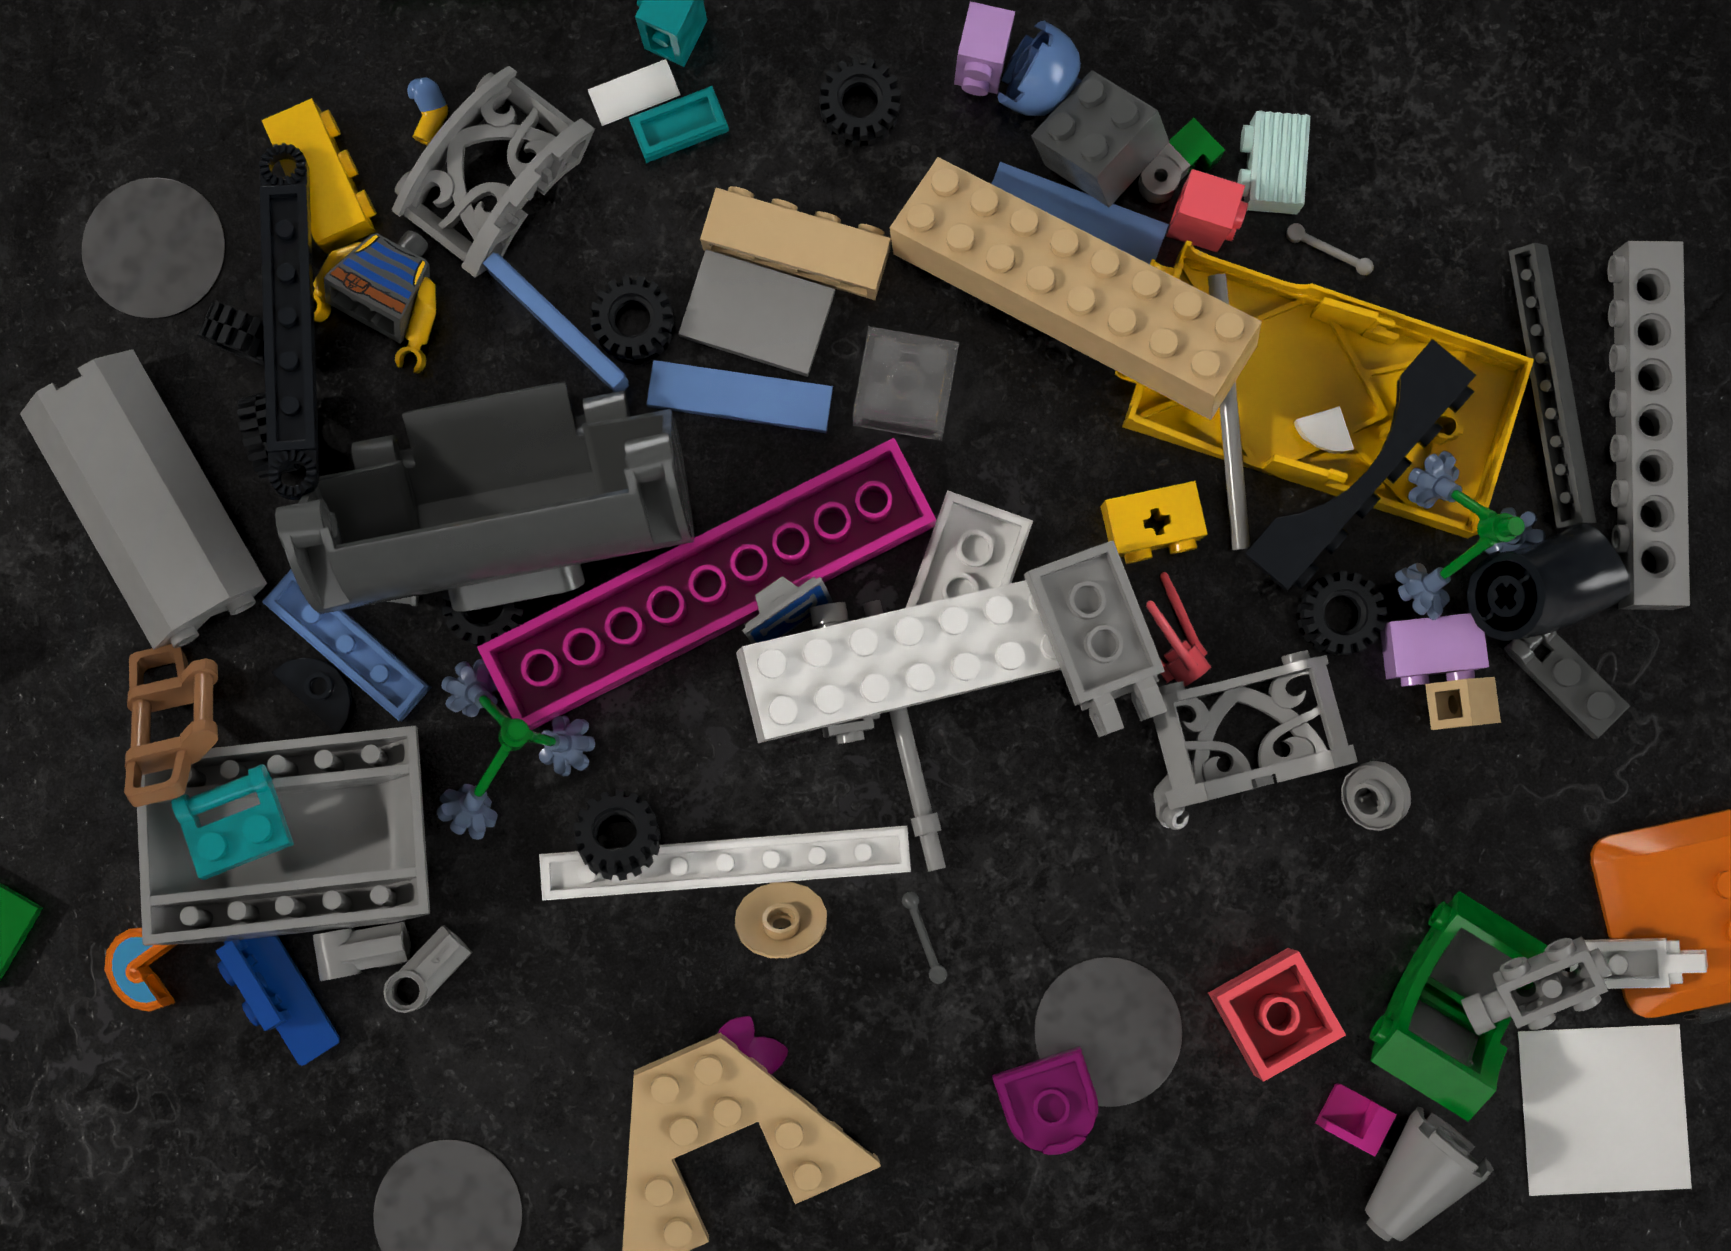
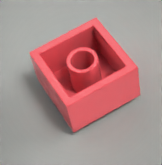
(1276, 1014)

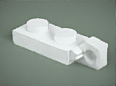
(1647, 962)

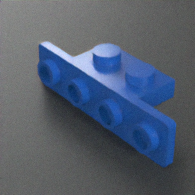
(277, 995)

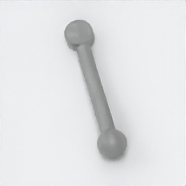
(1296, 233)

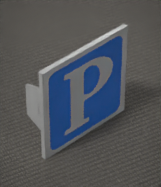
(784, 608)

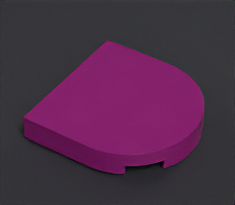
(1049, 1102)

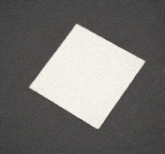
(1604, 1110)

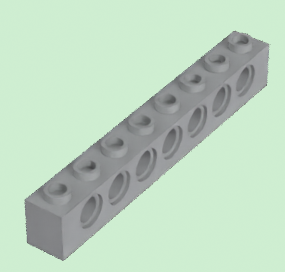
(1662, 271)

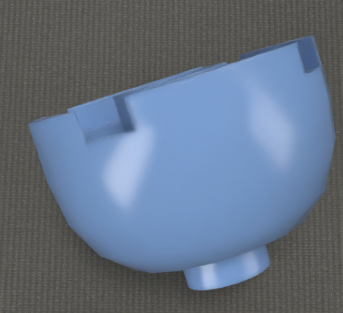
(1041, 72)

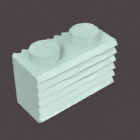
(1275, 162)

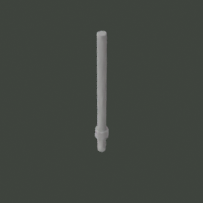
(1232, 445)
(925, 821)

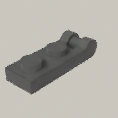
(1569, 682)

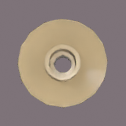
(776, 907)

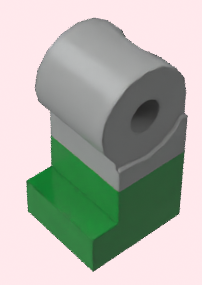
(1181, 155)

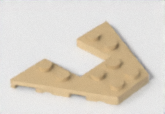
(701, 1098)

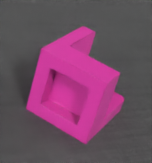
(1355, 1119)

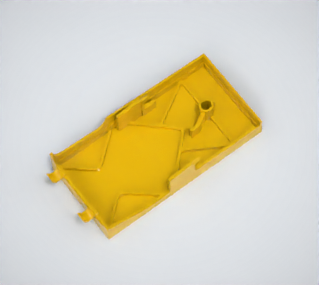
(1343, 352)

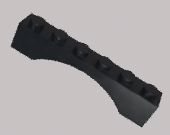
(1422, 395)

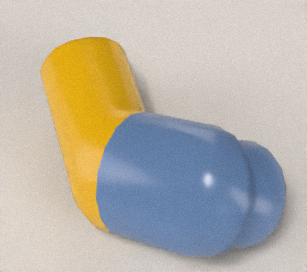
(431, 105)

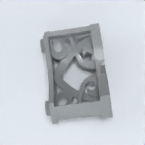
(491, 230)
(1307, 754)

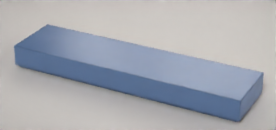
(1113, 224)
(556, 323)
(739, 396)
(350, 649)

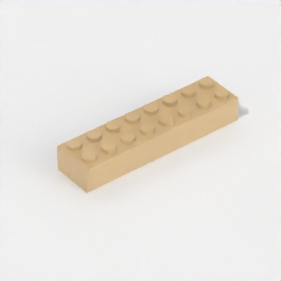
(1075, 287)

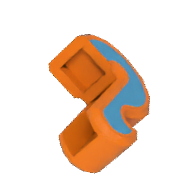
(130, 974)

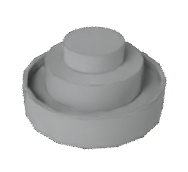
(1376, 795)

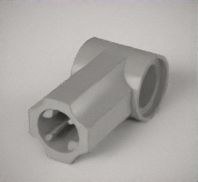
(351, 950)
(429, 968)

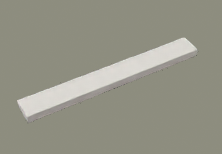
(737, 863)

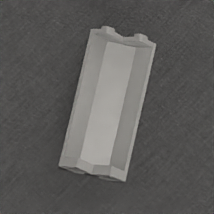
(143, 499)

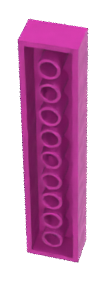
(706, 585)

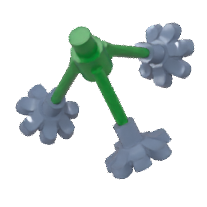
(1496, 533)
(563, 747)

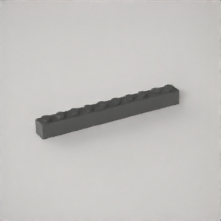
(1552, 386)

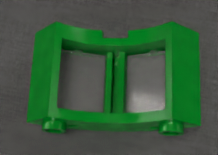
(1425, 1028)

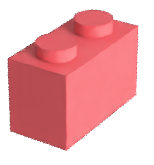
(1207, 211)

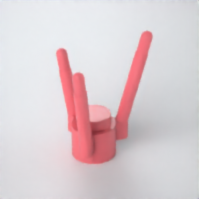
(1185, 659)

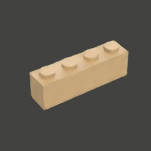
(796, 242)

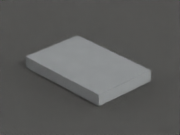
(756, 313)

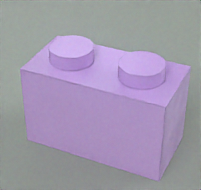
(983, 49)
(1433, 647)

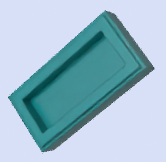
(679, 124)

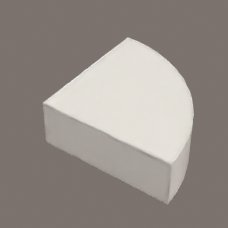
(1326, 431)

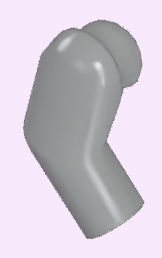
(1173, 819)

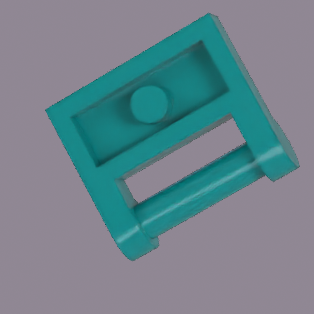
(236, 837)

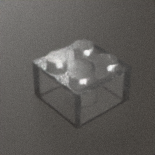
(905, 383)

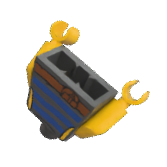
(383, 288)

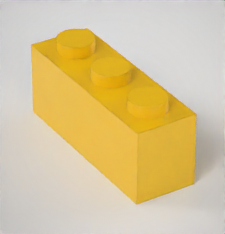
(336, 206)

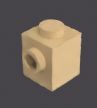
(1463, 703)

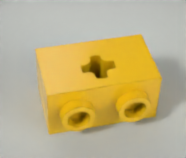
(1174, 504)

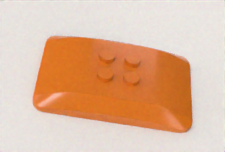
(1676, 887)

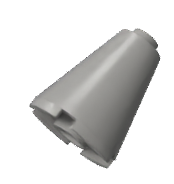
(1423, 1177)

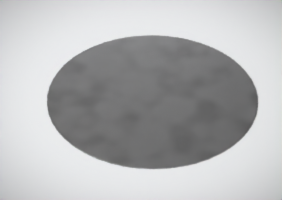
(153, 247)
(1119, 1020)
(448, 1200)

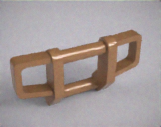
(191, 686)

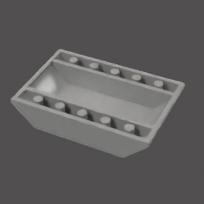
(353, 829)

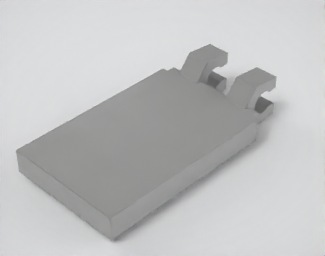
(1098, 634)

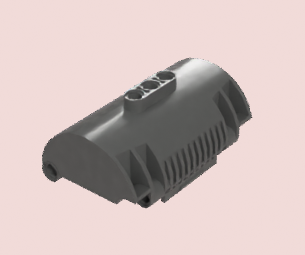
(490, 502)

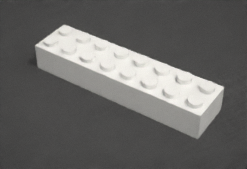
(894, 660)

